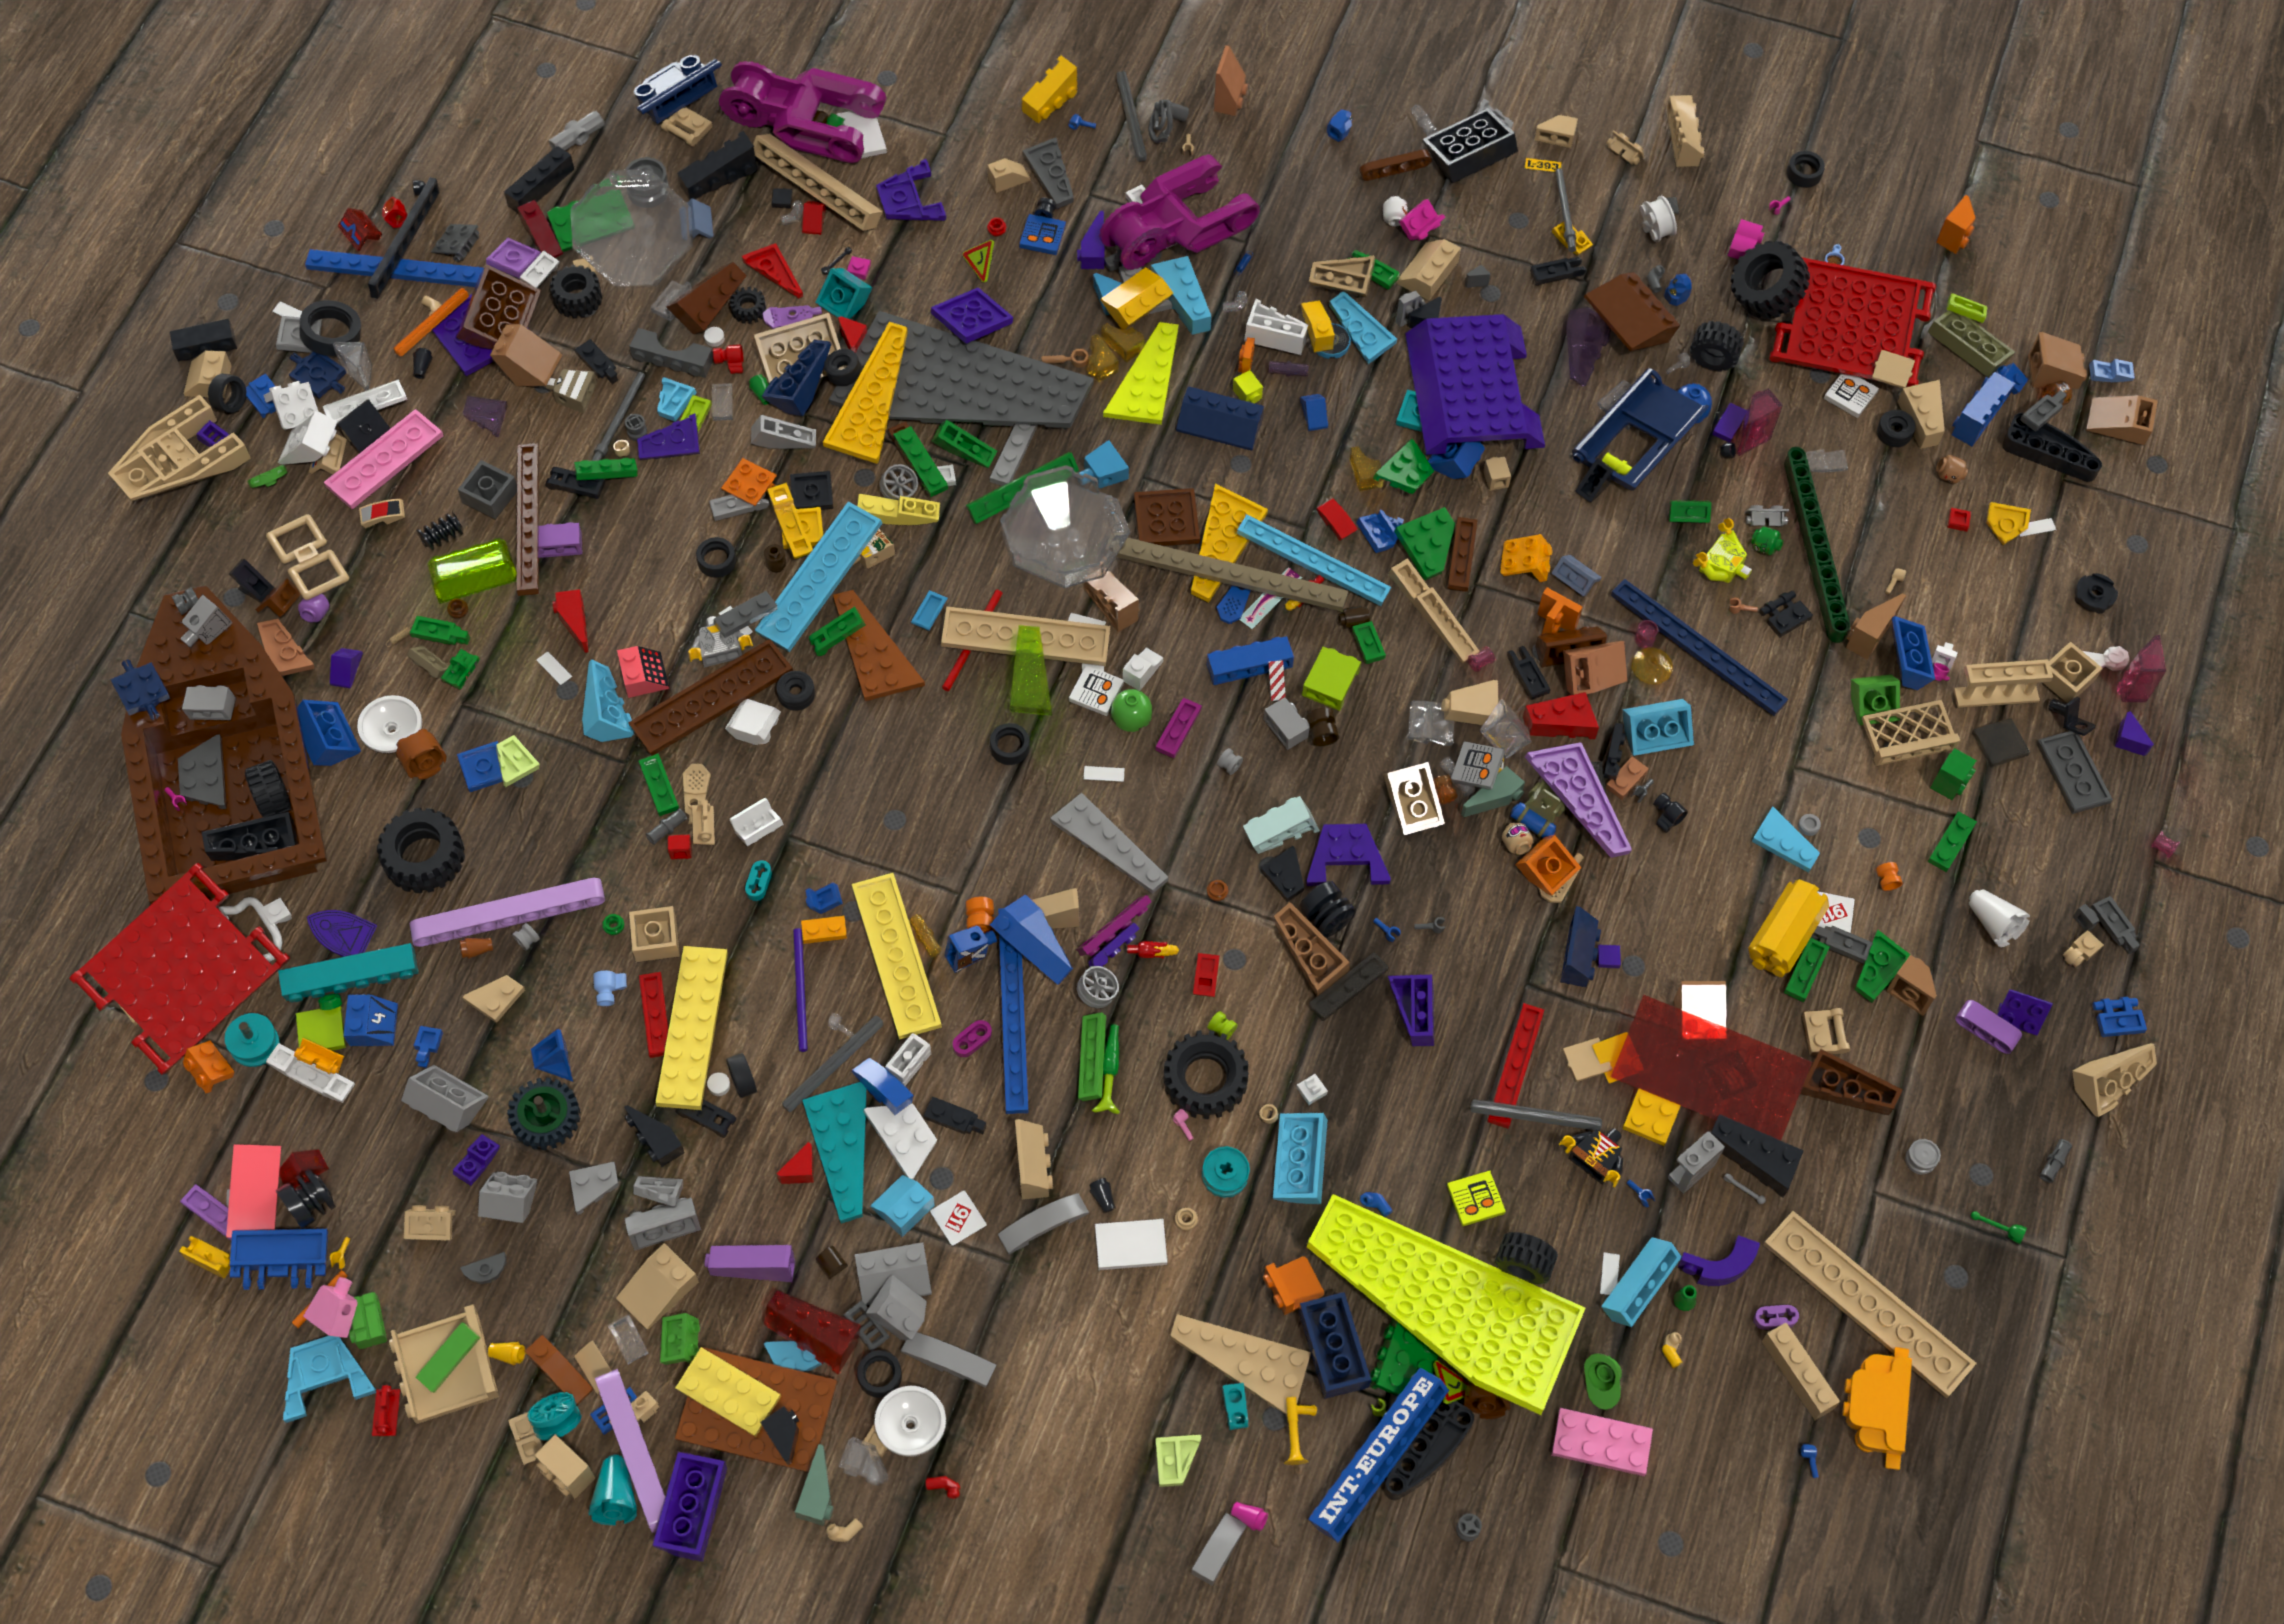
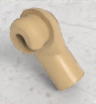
(843, 1534)

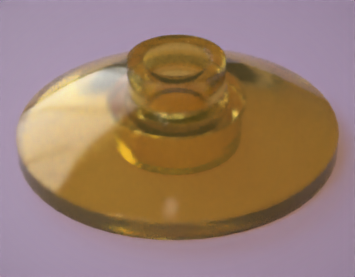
(1649, 672)

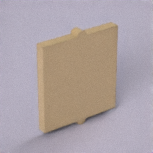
(1893, 369)
(1583, 1060)

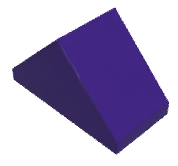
(344, 667)
(2132, 736)

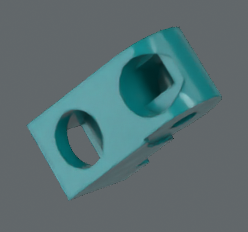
(1235, 1405)

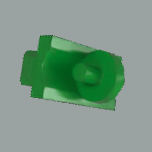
(460, 669)

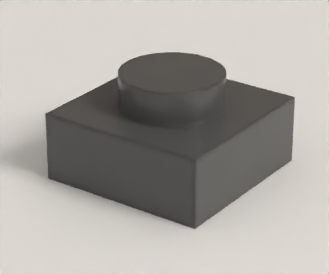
(2086, 918)

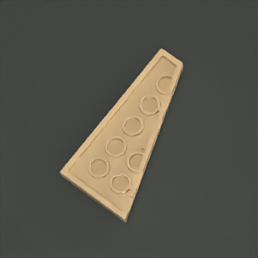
(1263, 1366)

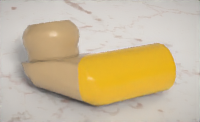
(1670, 1347)

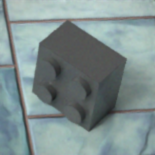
(488, 489)

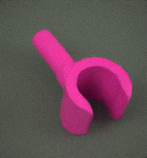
(1776, 204)
(175, 798)

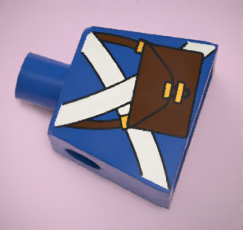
(968, 947)

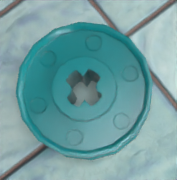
(1234, 1180)
(554, 1415)

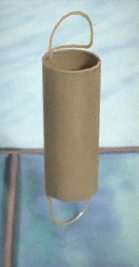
(400, 636)

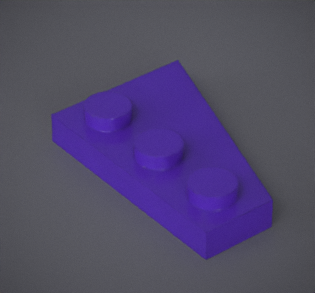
(675, 440)

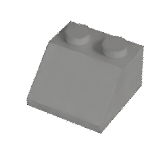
(898, 1309)

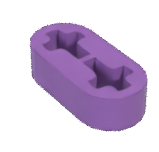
(1776, 1312)

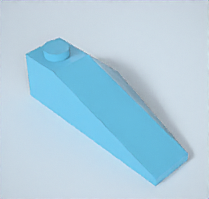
(603, 710)

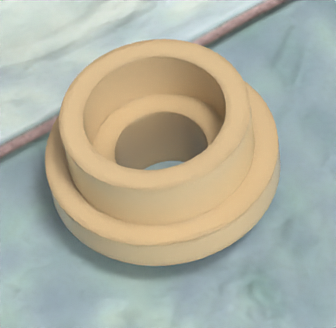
(1186, 1212)

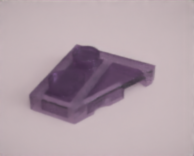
(486, 413)

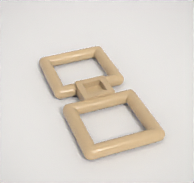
(307, 557)

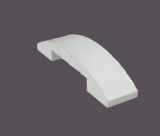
(331, 1086)

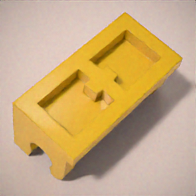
(207, 1257)

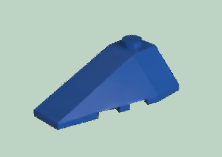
(1028, 931)

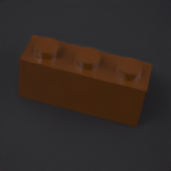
(1551, 646)

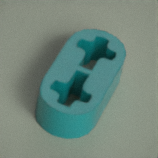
(754, 879)

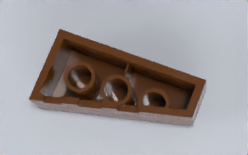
(705, 299)
(1849, 1085)

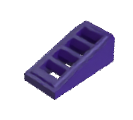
(206, 430)

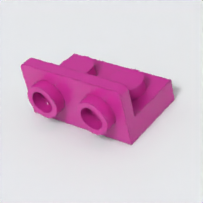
(1420, 221)

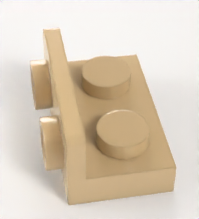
(428, 1223)

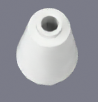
(1998, 916)

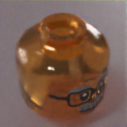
(2053, 388)

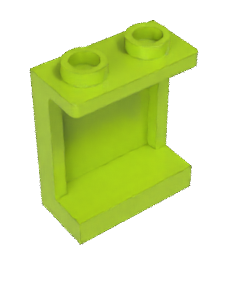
(1331, 678)

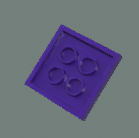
(971, 315)

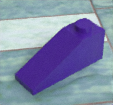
(1092, 248)

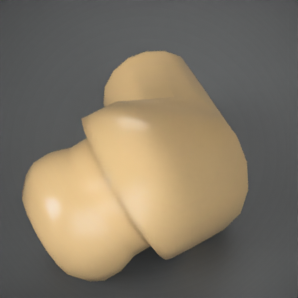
(431, 303)

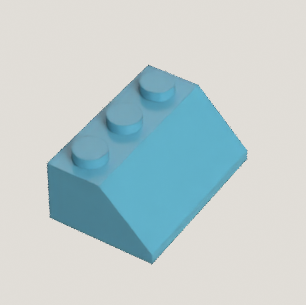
(1658, 726)

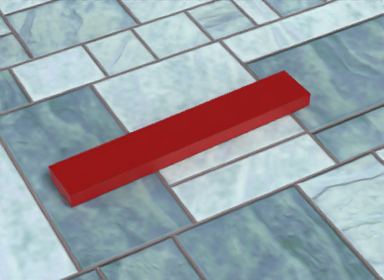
(1517, 1060)

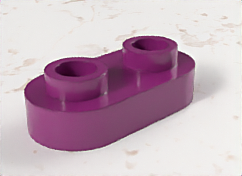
(971, 1039)

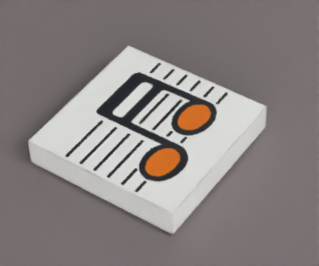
(1851, 394)
(1096, 690)

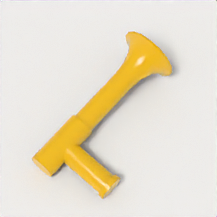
(1292, 1415)

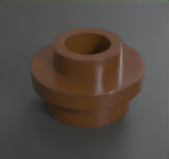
(455, 604)

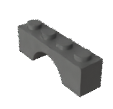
(692, 360)

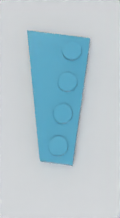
(1364, 330)

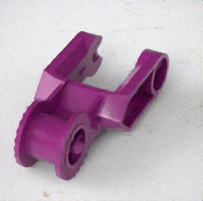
(791, 104)
(1165, 220)

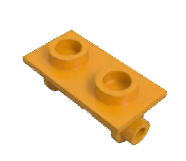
(323, 1058)

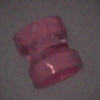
(1646, 634)

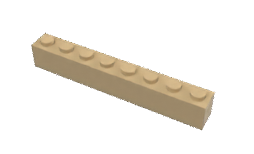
(816, 182)

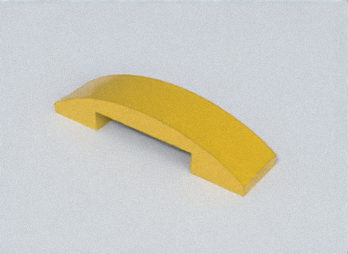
(789, 521)

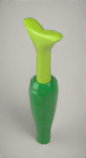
(1110, 1070)

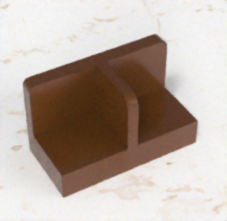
(280, 598)

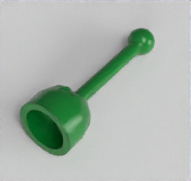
(2015, 1232)

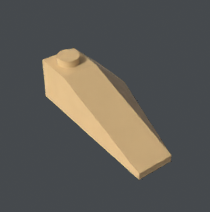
(2108, 1078)

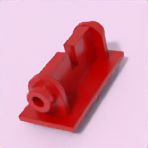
(386, 1411)

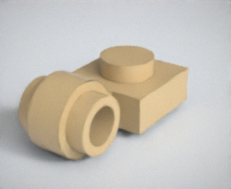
(2083, 948)

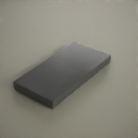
(2074, 771)

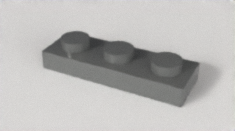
(745, 614)

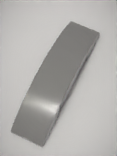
(1041, 1221)

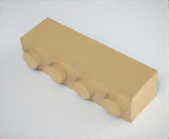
(1800, 1371)

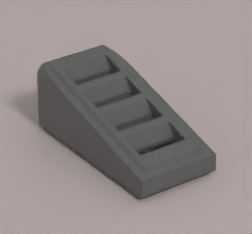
(878, 1328)

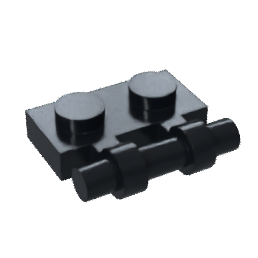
(1788, 619)

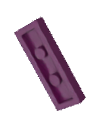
(1178, 728)

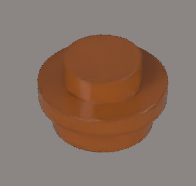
(1217, 890)

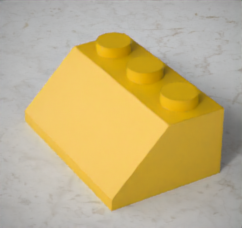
(1136, 297)

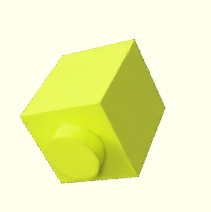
(1247, 387)

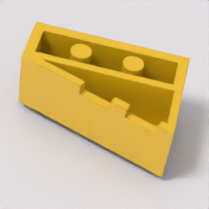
(1052, 92)

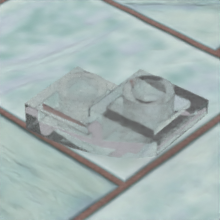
(1827, 462)

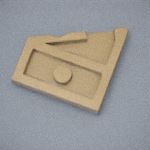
(495, 998)

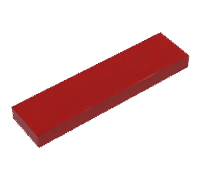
(654, 1013)

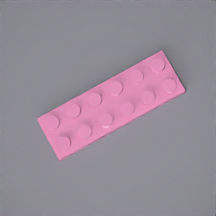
(383, 459)

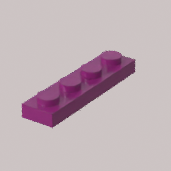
(1108, 931)

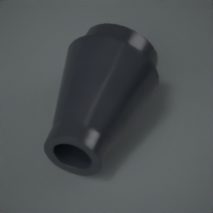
(421, 362)
(1102, 1194)

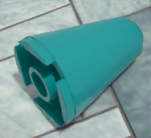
(613, 1494)

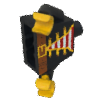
(1597, 1154)

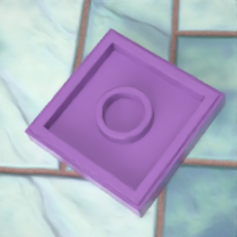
(512, 257)

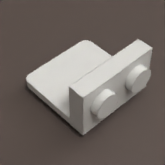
(292, 403)

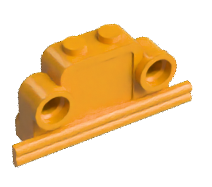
(1880, 1404)

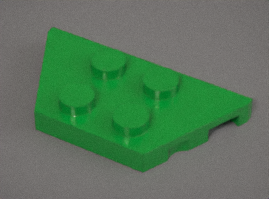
(1406, 469)

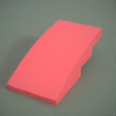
(253, 1188)

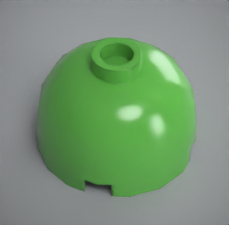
(1131, 710)

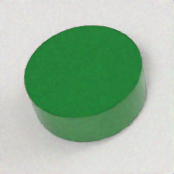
(330, 1002)

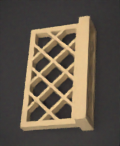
(1918, 747)

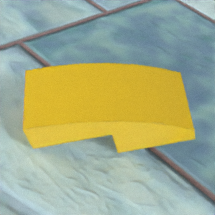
(1582, 241)

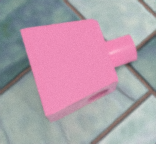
(333, 1309)

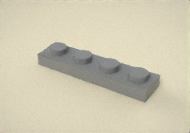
(1013, 453)

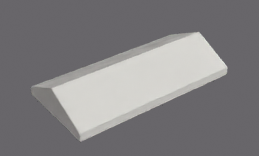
(380, 397)

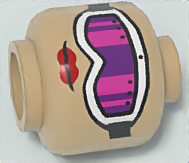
(1517, 838)

